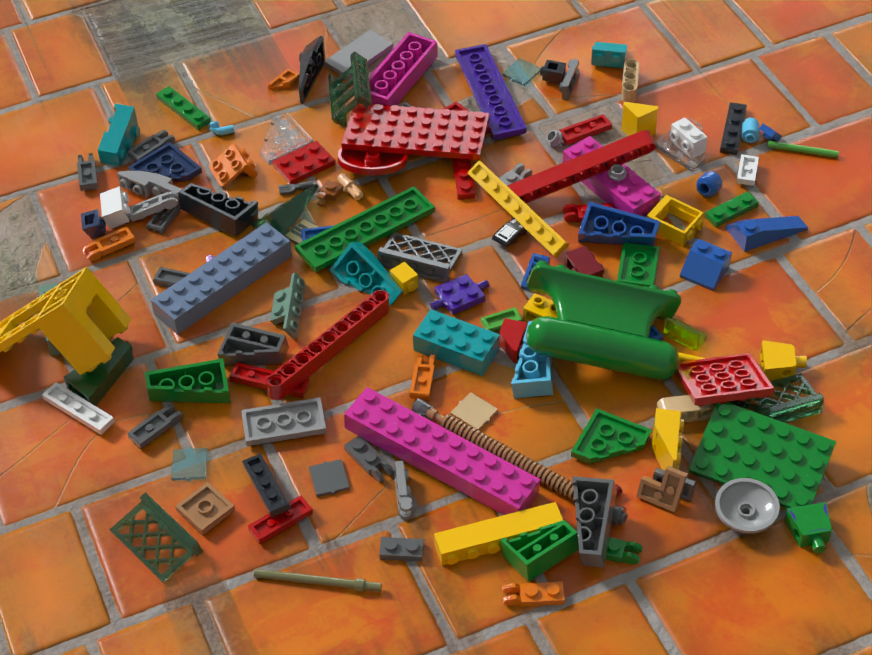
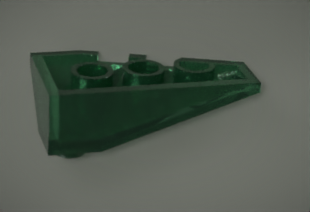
(287, 213)

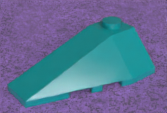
(363, 271)

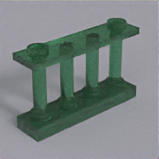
(360, 89)

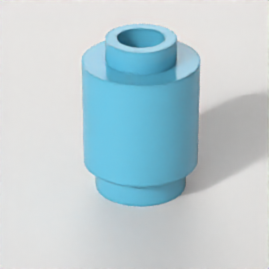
(750, 130)

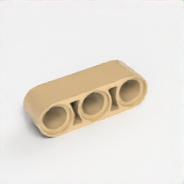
(630, 81)
(688, 410)

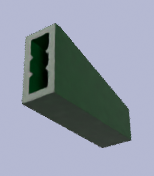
(96, 384)

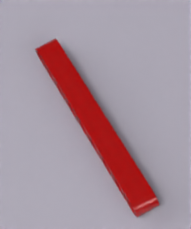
(584, 166)
(327, 345)

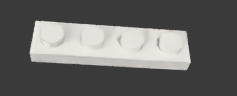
(78, 408)

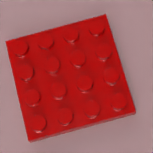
(723, 379)

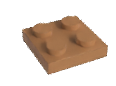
(205, 508)

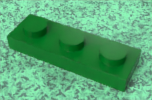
(731, 209)

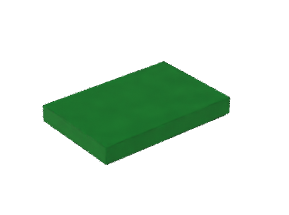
(638, 264)

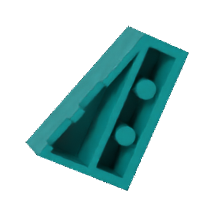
(120, 136)

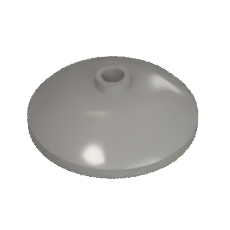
(749, 497)

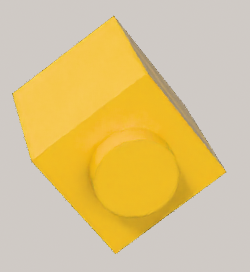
(405, 278)

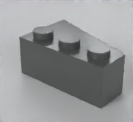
(252, 346)

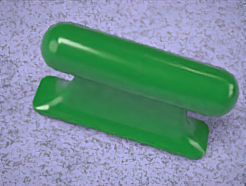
(602, 322)

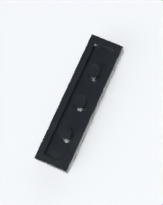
(733, 128)
(266, 485)

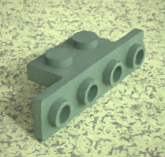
(288, 306)

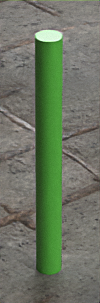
(803, 149)

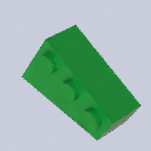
(540, 550)

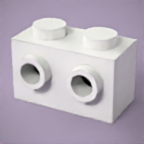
(688, 138)
(115, 207)

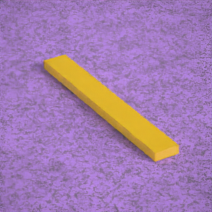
(518, 209)

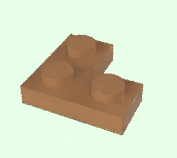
(666, 493)

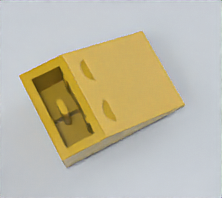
(667, 437)

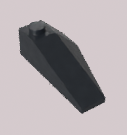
(311, 64)

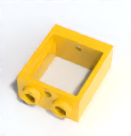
(682, 211)

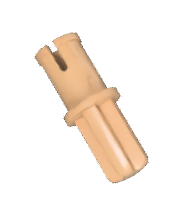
(350, 186)

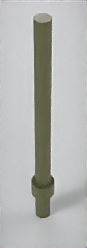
(359, 584)

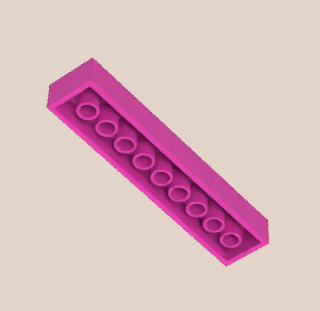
(441, 453)

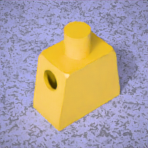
(779, 360)

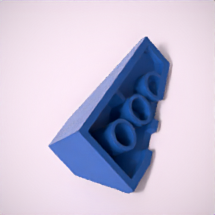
(759, 232)

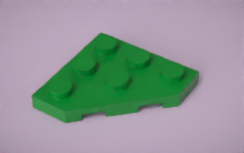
(609, 437)

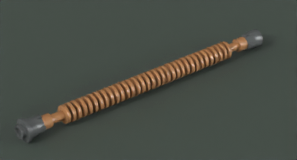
(546, 476)

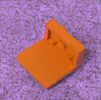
(231, 164)

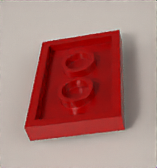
(303, 162)

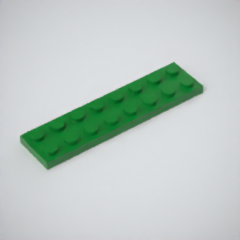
(365, 228)

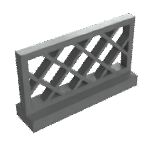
(431, 269)

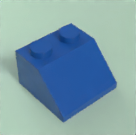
(706, 264)

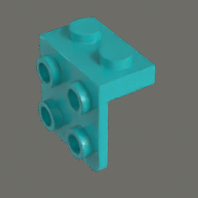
(609, 54)

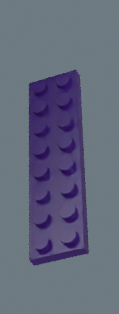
(490, 91)

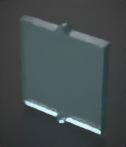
(521, 72)
(189, 464)

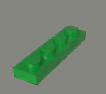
(183, 108)

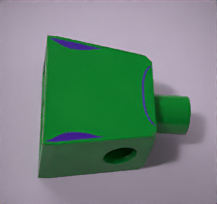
(810, 525)

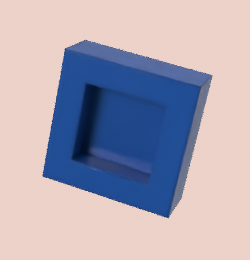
(769, 133)

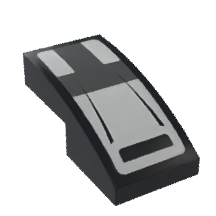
(509, 233)

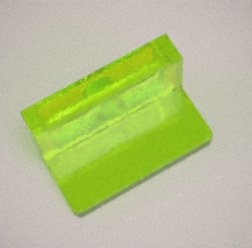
(684, 333)

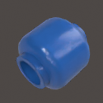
(709, 184)

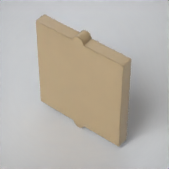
(474, 411)

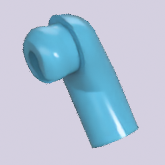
(215, 128)

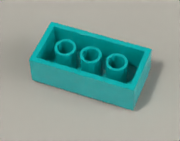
(456, 342)

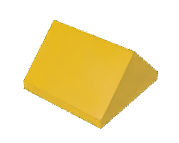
(638, 118)

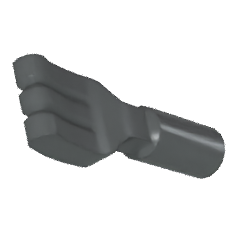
(291, 188)

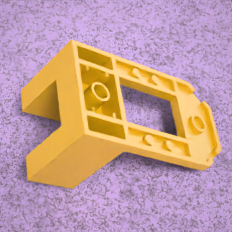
(75, 317)

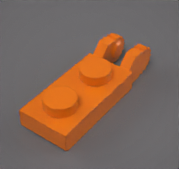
(108, 244)
(422, 378)
(534, 594)

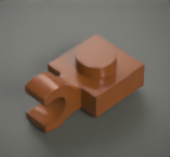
(329, 190)

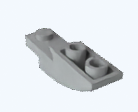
(146, 183)

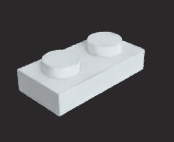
(747, 170)

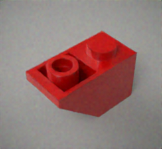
(511, 337)

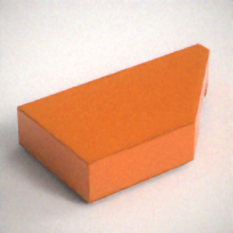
(284, 80)

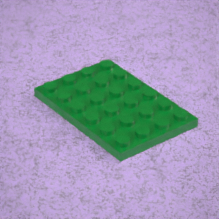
(762, 449)

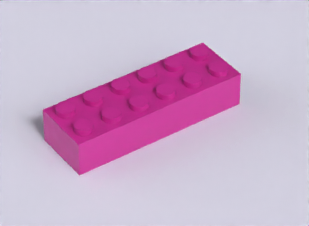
(402, 69)
(628, 195)

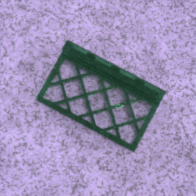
(791, 410)
(171, 527)

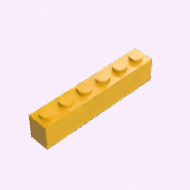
(485, 536)

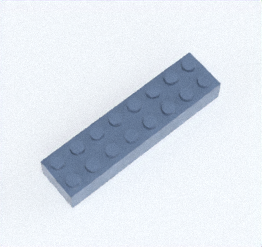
(221, 278)

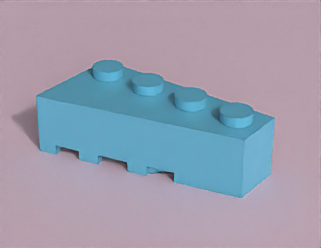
(532, 373)

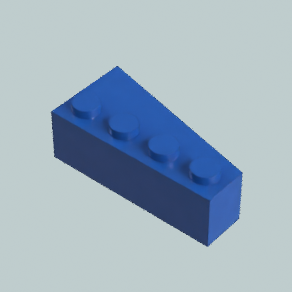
(615, 226)

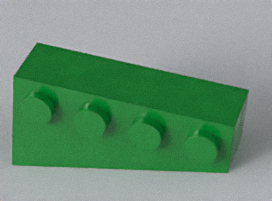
(189, 383)

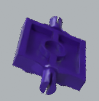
(459, 294)

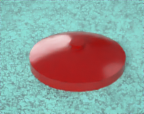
(371, 162)

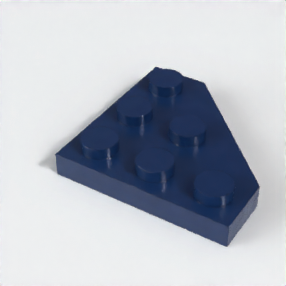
(168, 162)

